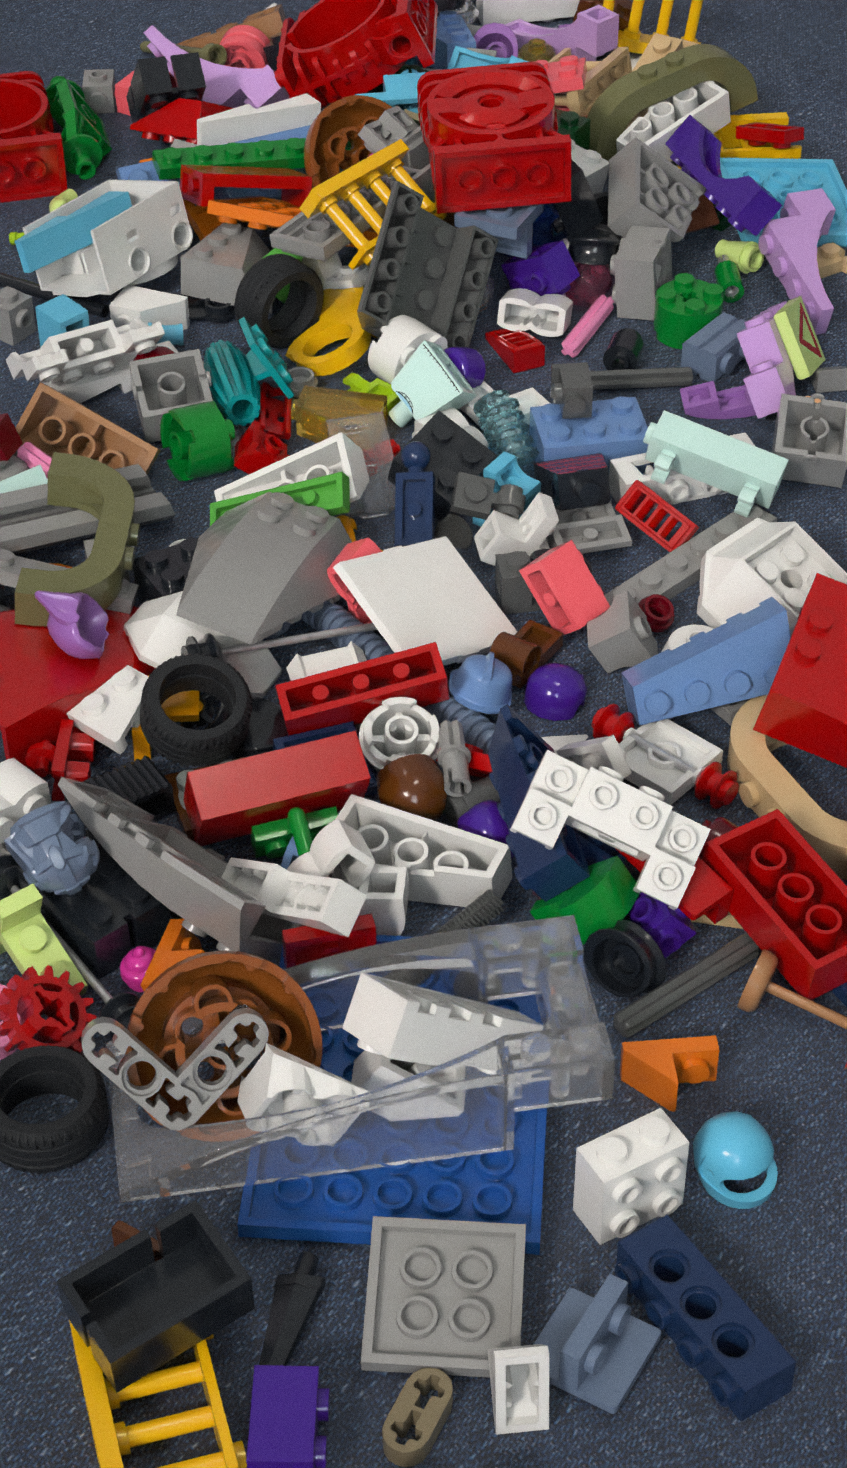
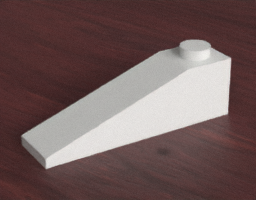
(321, 459)

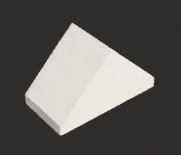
(520, 1388)

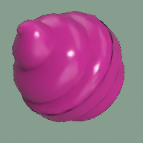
(135, 966)

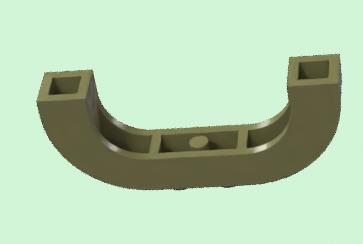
(662, 80)
(106, 495)

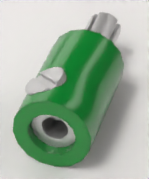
(729, 277)

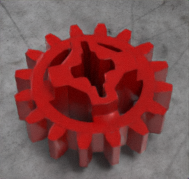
(41, 996)

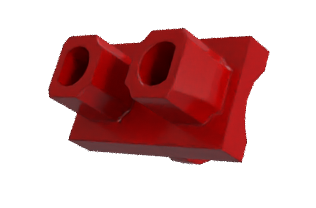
(57, 760)

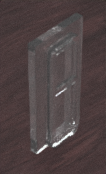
(372, 437)

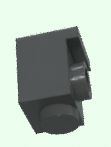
(572, 389)
(510, 588)

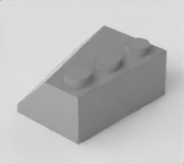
(649, 192)
(220, 262)

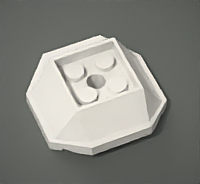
(761, 564)

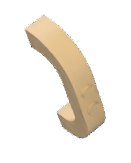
(769, 786)

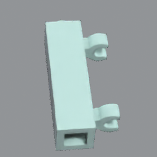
(714, 460)

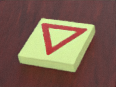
(799, 338)

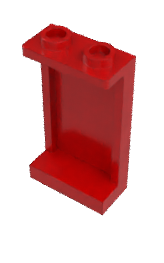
(199, 181)

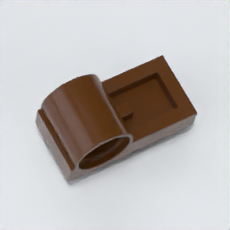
(526, 649)

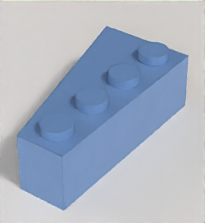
(450, 33)
(712, 668)

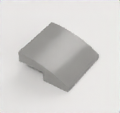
(591, 529)

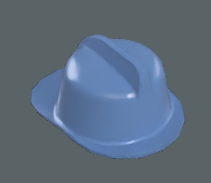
(482, 684)

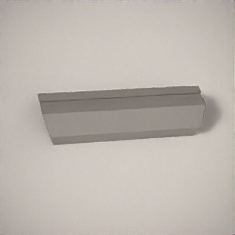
(33, 525)

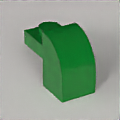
(594, 901)

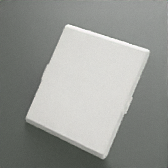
(426, 597)

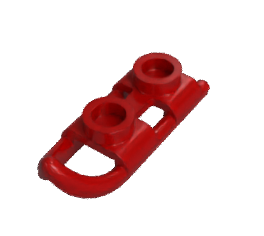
(272, 410)

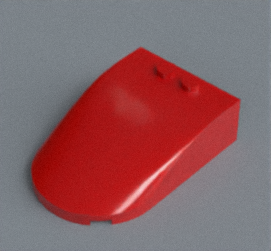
(45, 683)
(810, 687)

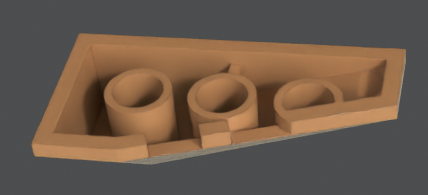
(268, 21)
(66, 426)

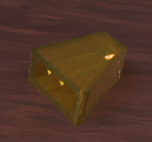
(322, 404)

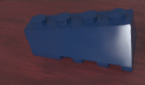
(514, 760)

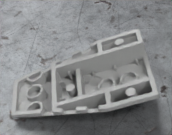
(262, 567)
(177, 872)

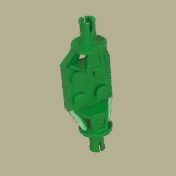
(83, 130)

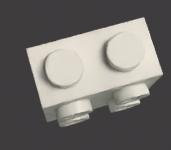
(630, 1176)

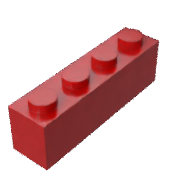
(359, 688)

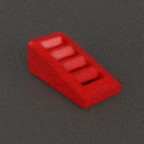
(517, 349)
(637, 504)

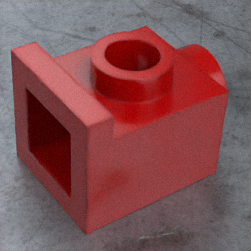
(258, 449)

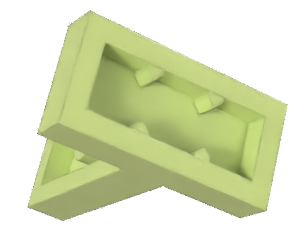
(31, 939)

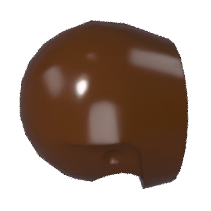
(413, 786)

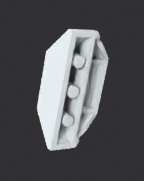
(160, 634)

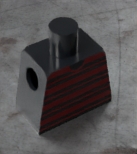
(577, 481)

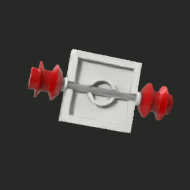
(668, 757)

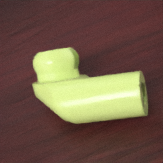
(62, 199)

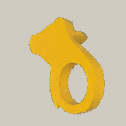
(336, 322)

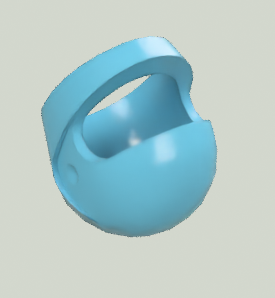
(734, 1149)

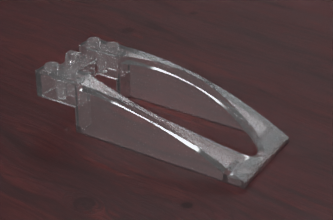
(426, 1117)

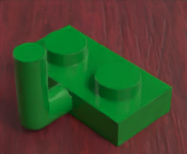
(273, 837)

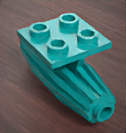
(237, 375)

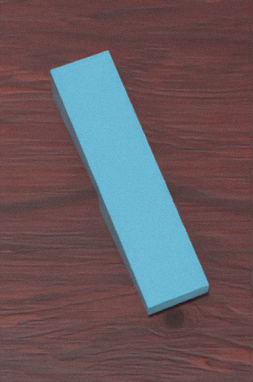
(68, 233)

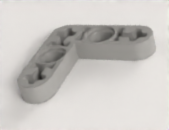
(185, 1080)

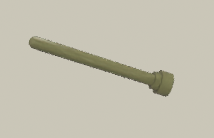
(211, 52)

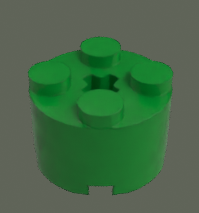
(685, 308)
(197, 441)

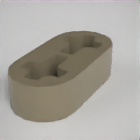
(427, 1420)

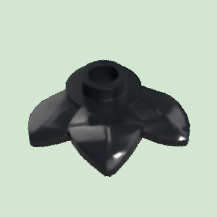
(209, 310)

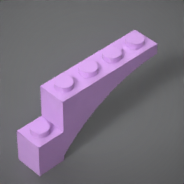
(588, 36)
(225, 84)
(792, 251)
(767, 362)

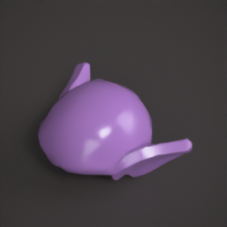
(75, 623)

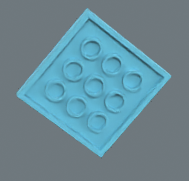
(794, 175)

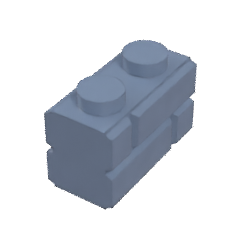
(714, 348)

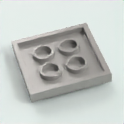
(442, 1294)

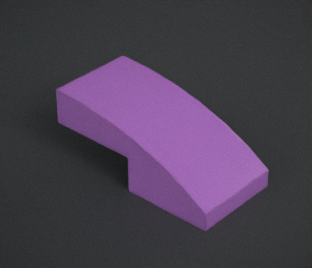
(707, 403)

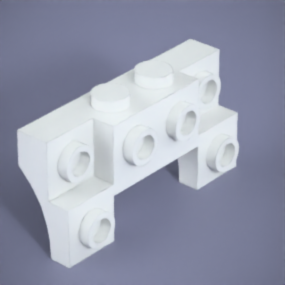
(84, 351)
(617, 815)

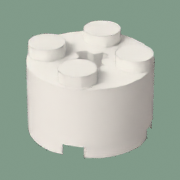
(398, 344)

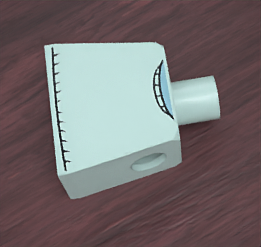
(428, 385)

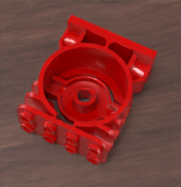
(351, 44)
(493, 137)
(29, 149)

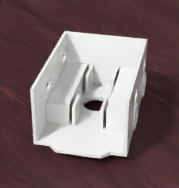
(126, 248)

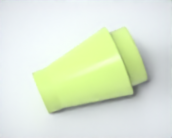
(743, 253)

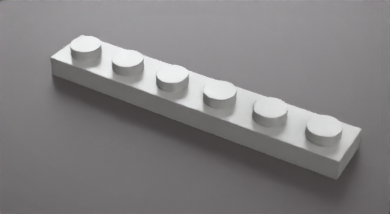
(682, 566)

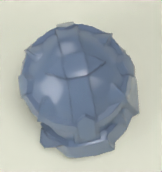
(53, 849)

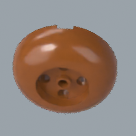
(331, 131)
(209, 989)

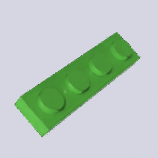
(327, 492)

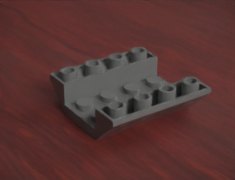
(426, 271)

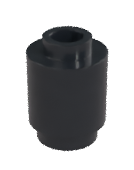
(623, 350)

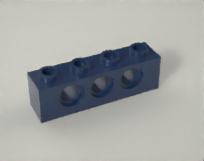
(762, 1365)

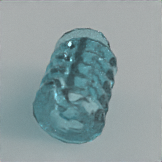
(504, 426)

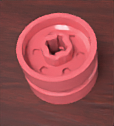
(245, 47)

